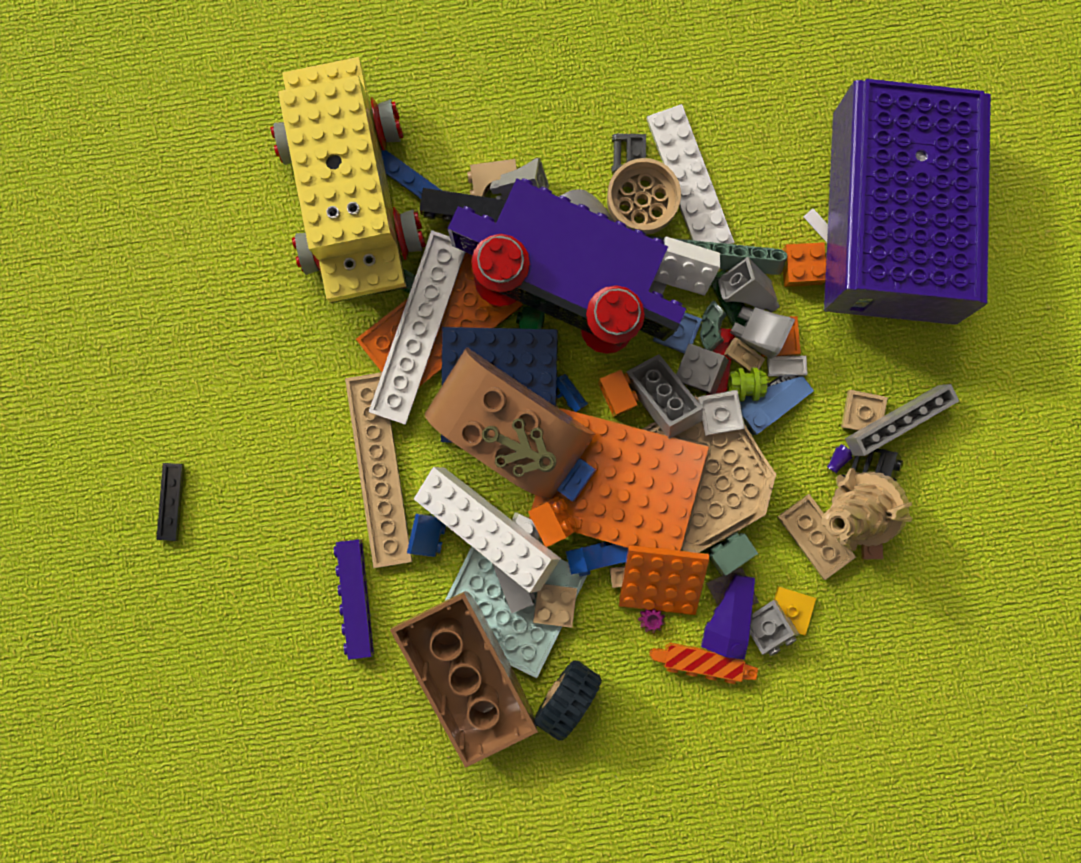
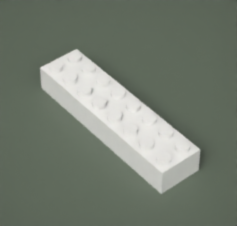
(487, 529)

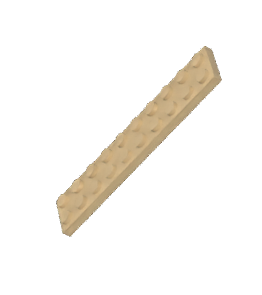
(378, 475)

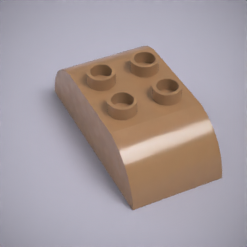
(485, 396)
(466, 678)

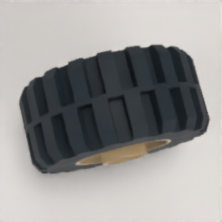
(567, 700)

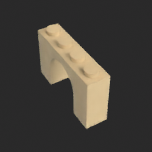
(484, 173)

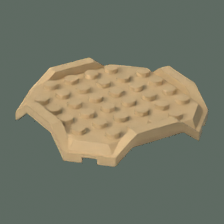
(732, 485)

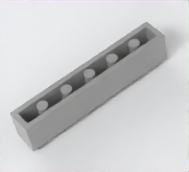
(901, 420)

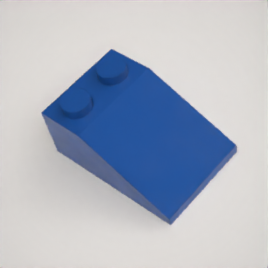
(426, 536)

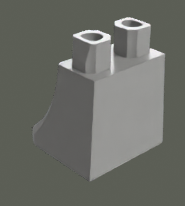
(532, 171)
(748, 285)
(763, 330)

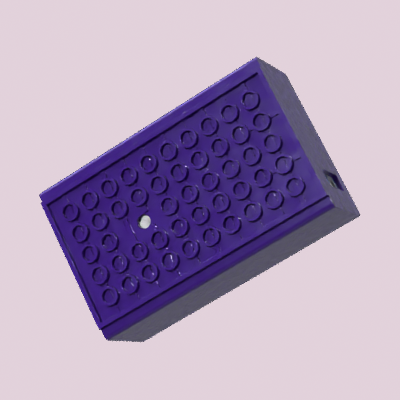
(909, 202)

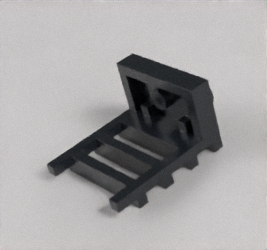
(888, 463)

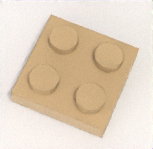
(862, 409)
(555, 605)

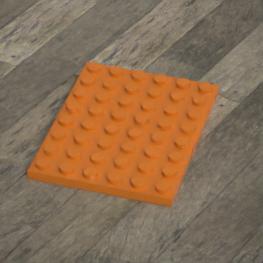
(639, 487)

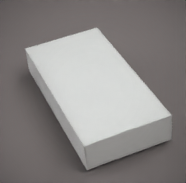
(787, 366)

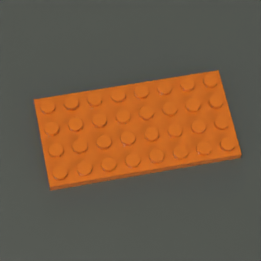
(463, 310)

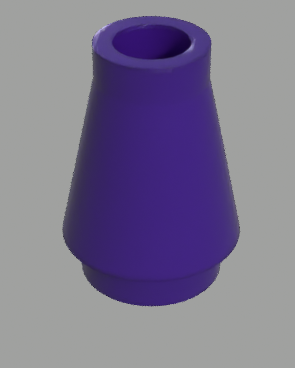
(840, 458)

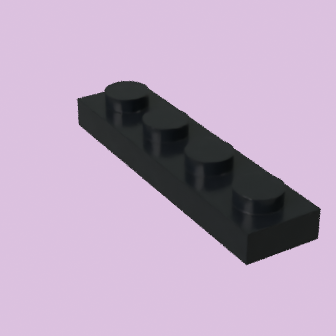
(170, 502)

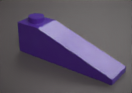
(730, 625)

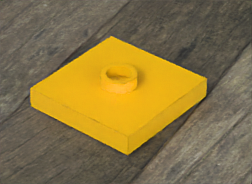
(796, 607)

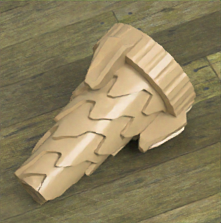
(866, 509)

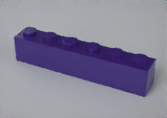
(354, 599)

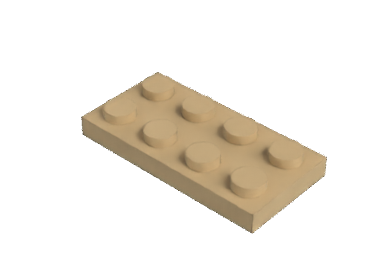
(814, 540)

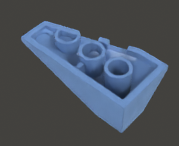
(776, 402)

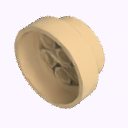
(660, 179)

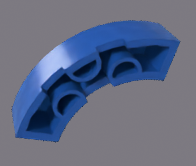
(594, 557)

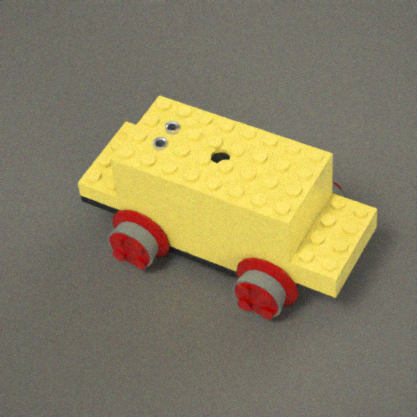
(342, 181)

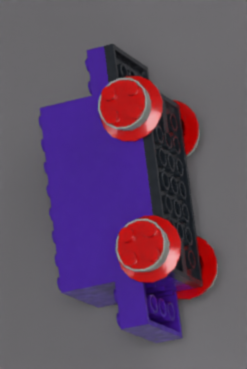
(568, 266)

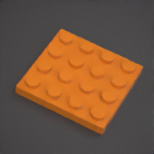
(663, 579)

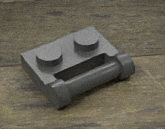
(635, 148)

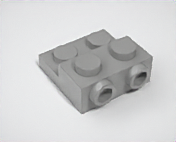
(772, 629)

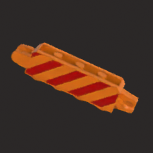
(704, 662)

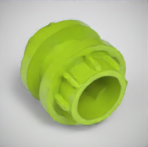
(748, 384)

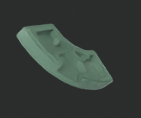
(710, 327)

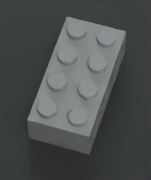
(665, 396)

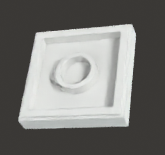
(721, 412)

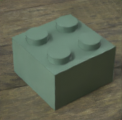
(731, 553)

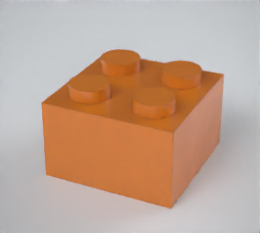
(804, 264)
(618, 393)
(553, 521)

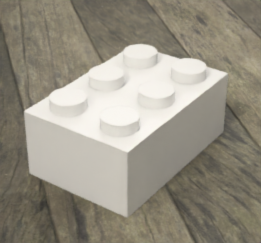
(688, 266)

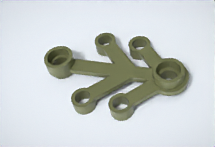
(523, 449)

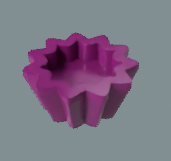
(651, 620)

